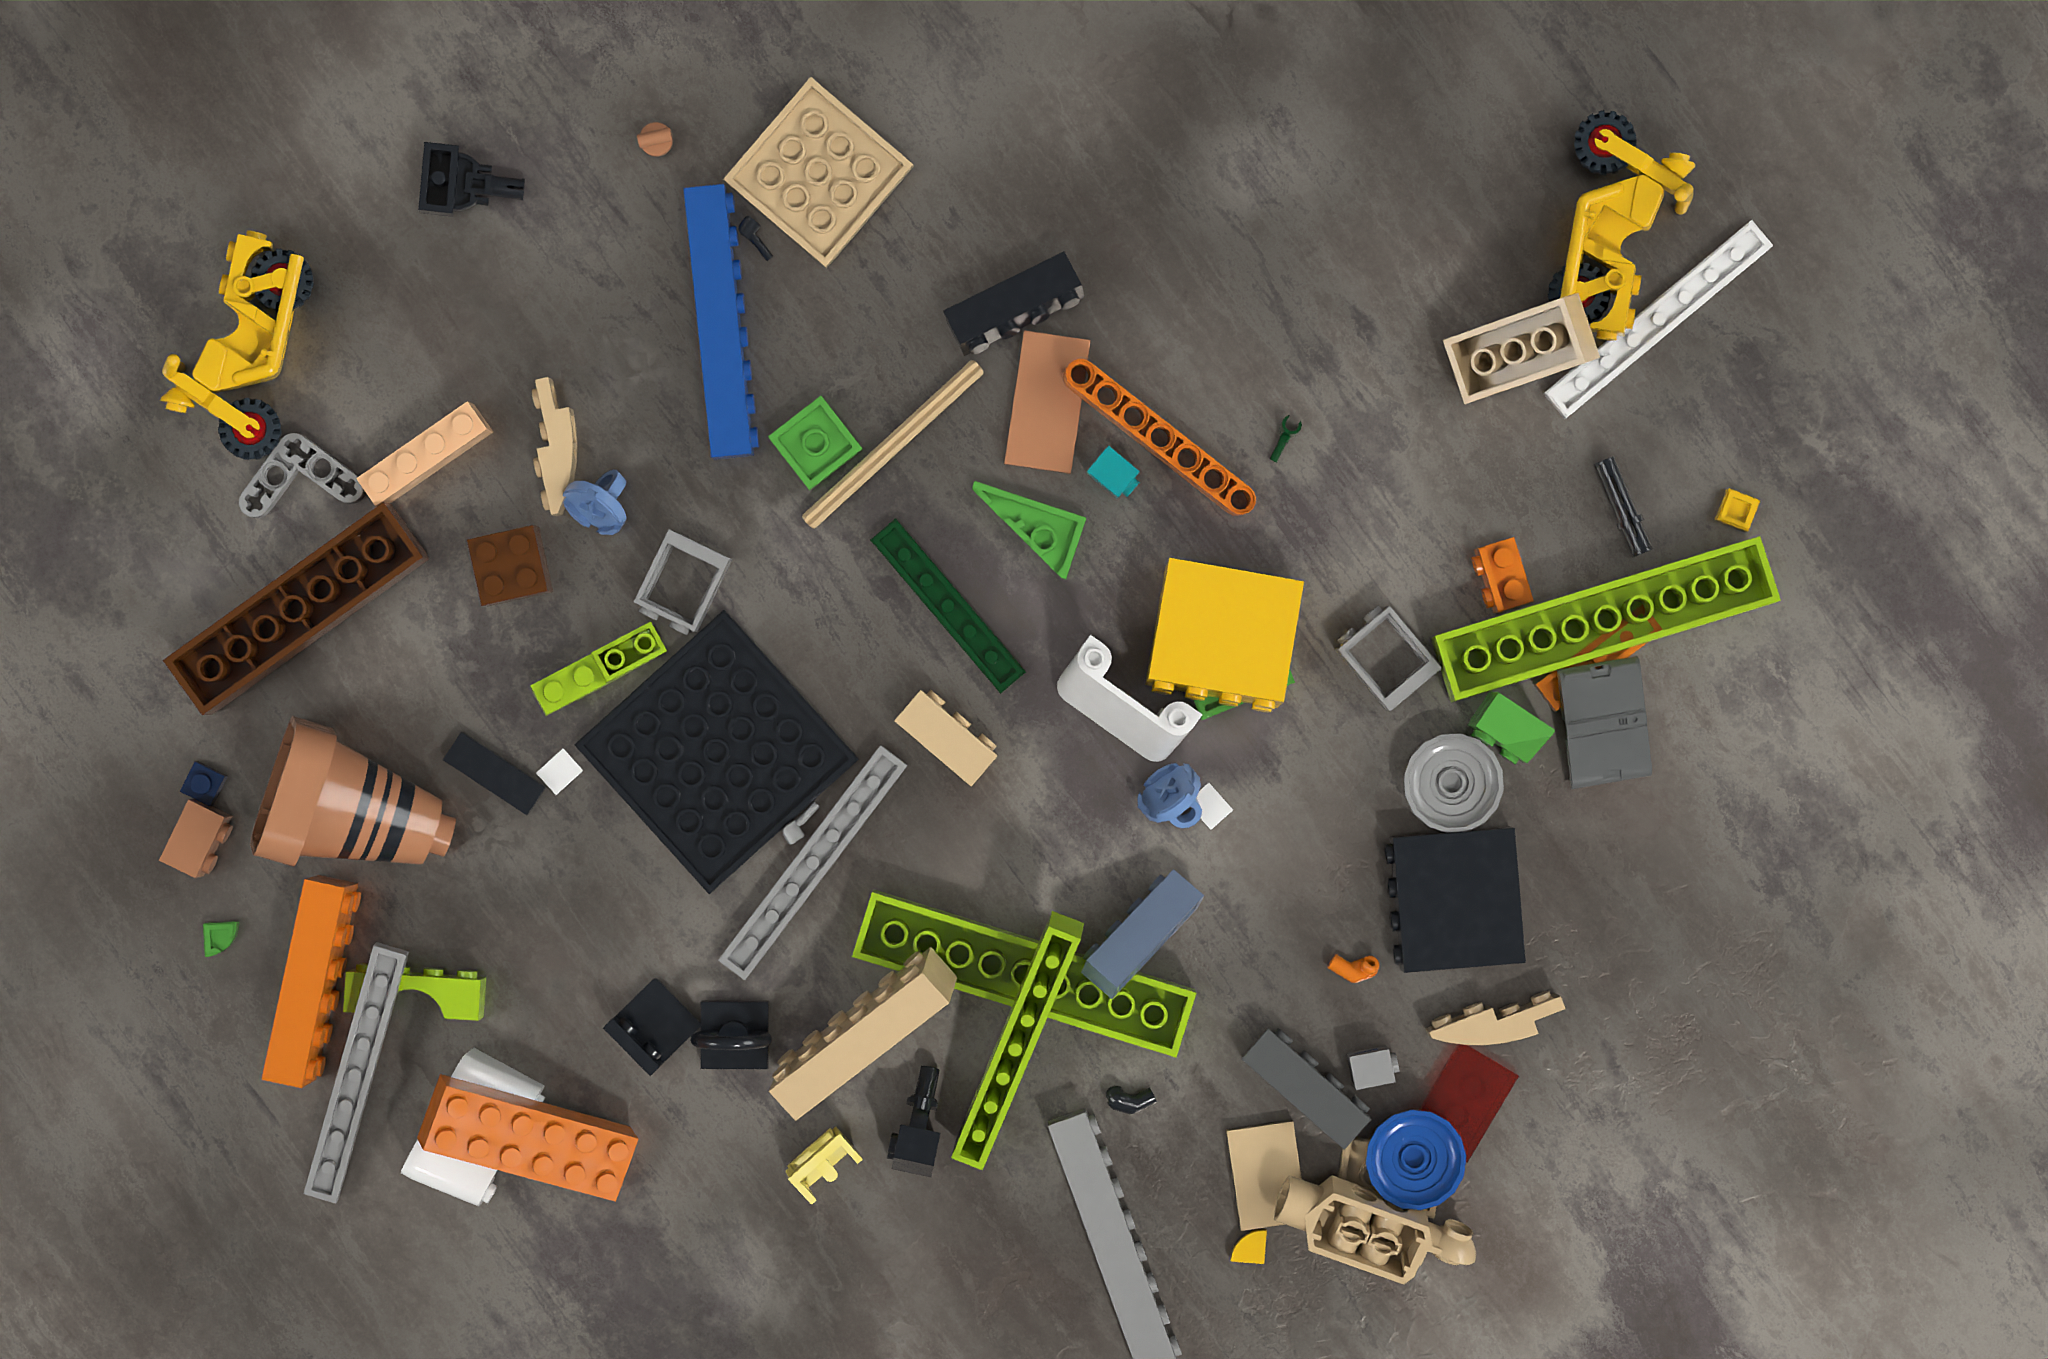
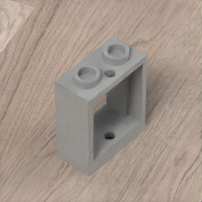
(697, 550)
(1412, 681)

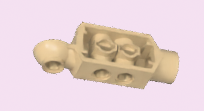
(1368, 1231)

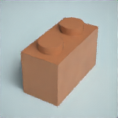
(197, 839)

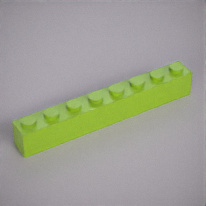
(1017, 1040)

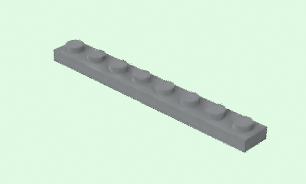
(812, 862)
(356, 1072)

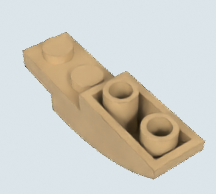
(559, 459)
(1483, 1027)

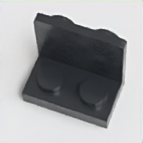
(652, 1026)

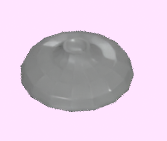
(1453, 783)

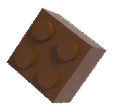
(510, 565)

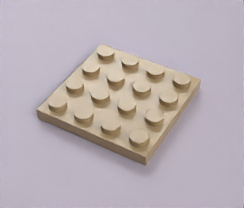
(818, 172)

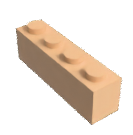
(425, 454)

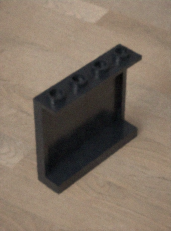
(1456, 900)

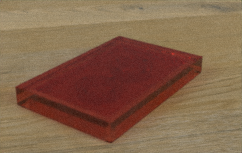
(1469, 1094)

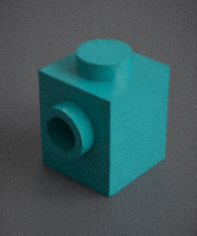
(1114, 473)

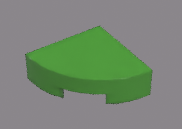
(219, 936)

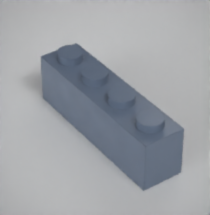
(1142, 933)

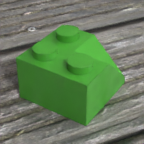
(1509, 727)

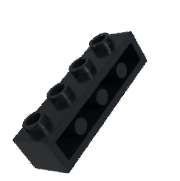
(1014, 304)

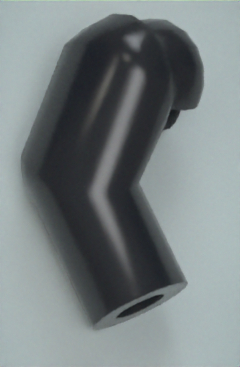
(1127, 1103)

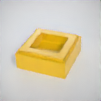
(1737, 510)

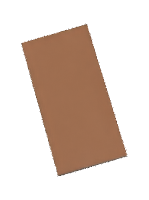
(1043, 406)

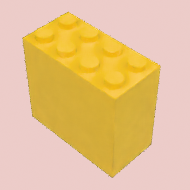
(1224, 634)

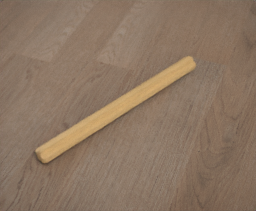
(892, 444)

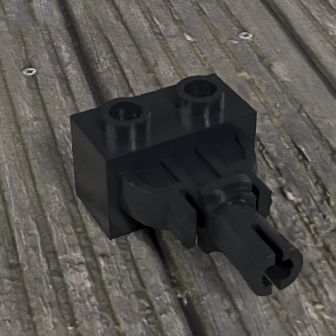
(452, 181)
(914, 1146)

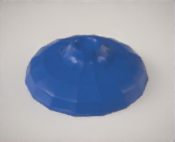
(1416, 1159)

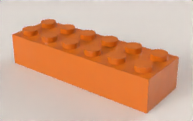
(311, 981)
(527, 1138)

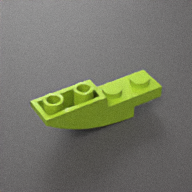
(598, 669)

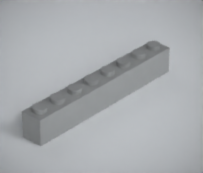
(1111, 1237)

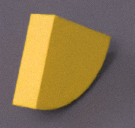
(1250, 1248)

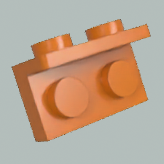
(1502, 575)

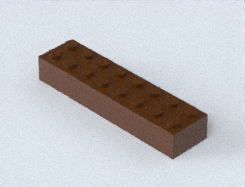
(296, 609)

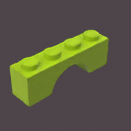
(457, 995)

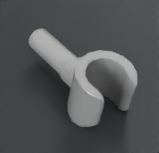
(792, 831)

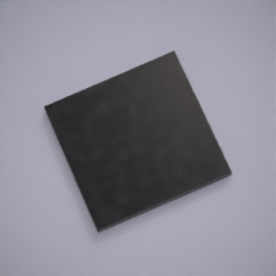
(716, 752)

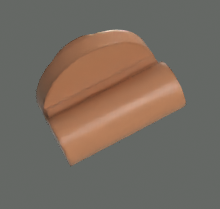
(655, 139)

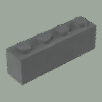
(1306, 1087)

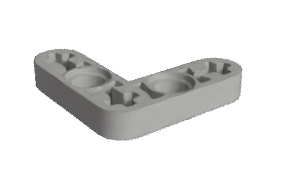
(291, 467)

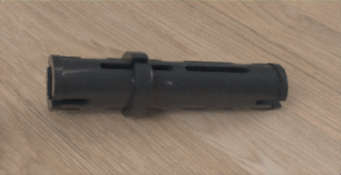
(1639, 544)

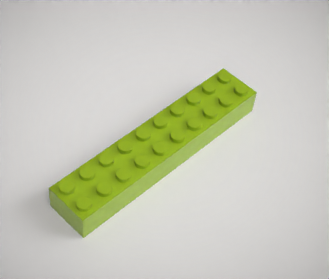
(1552, 632)
(995, 961)

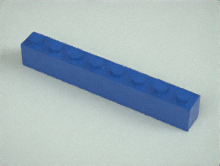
(719, 321)

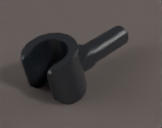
(748, 229)

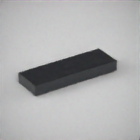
(494, 773)

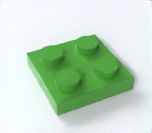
(815, 443)

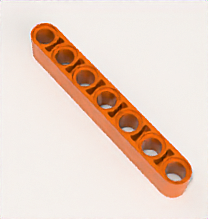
(1176, 441)

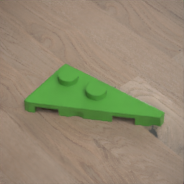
(1045, 529)

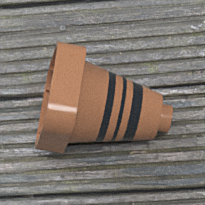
(343, 806)

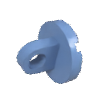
(597, 502)
(1169, 794)

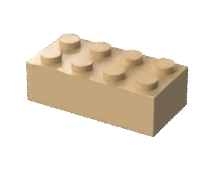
(1521, 348)

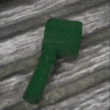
(1284, 438)

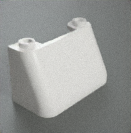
(1118, 713)
(457, 1177)

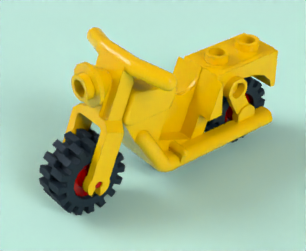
(1613, 213)
(251, 352)

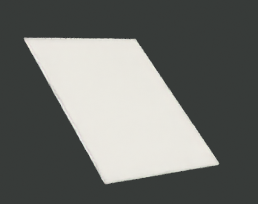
(559, 771)
(1213, 806)

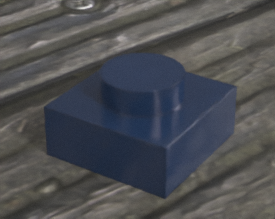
(203, 783)

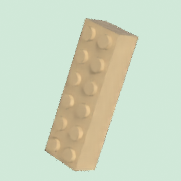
(862, 1033)

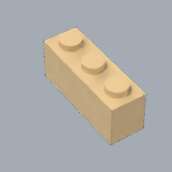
(947, 736)

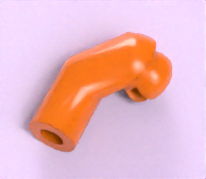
(1354, 971)

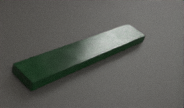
(948, 605)

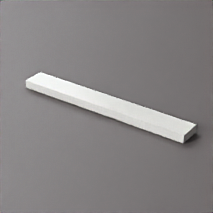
(1659, 318)

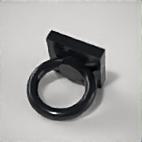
(734, 1035)

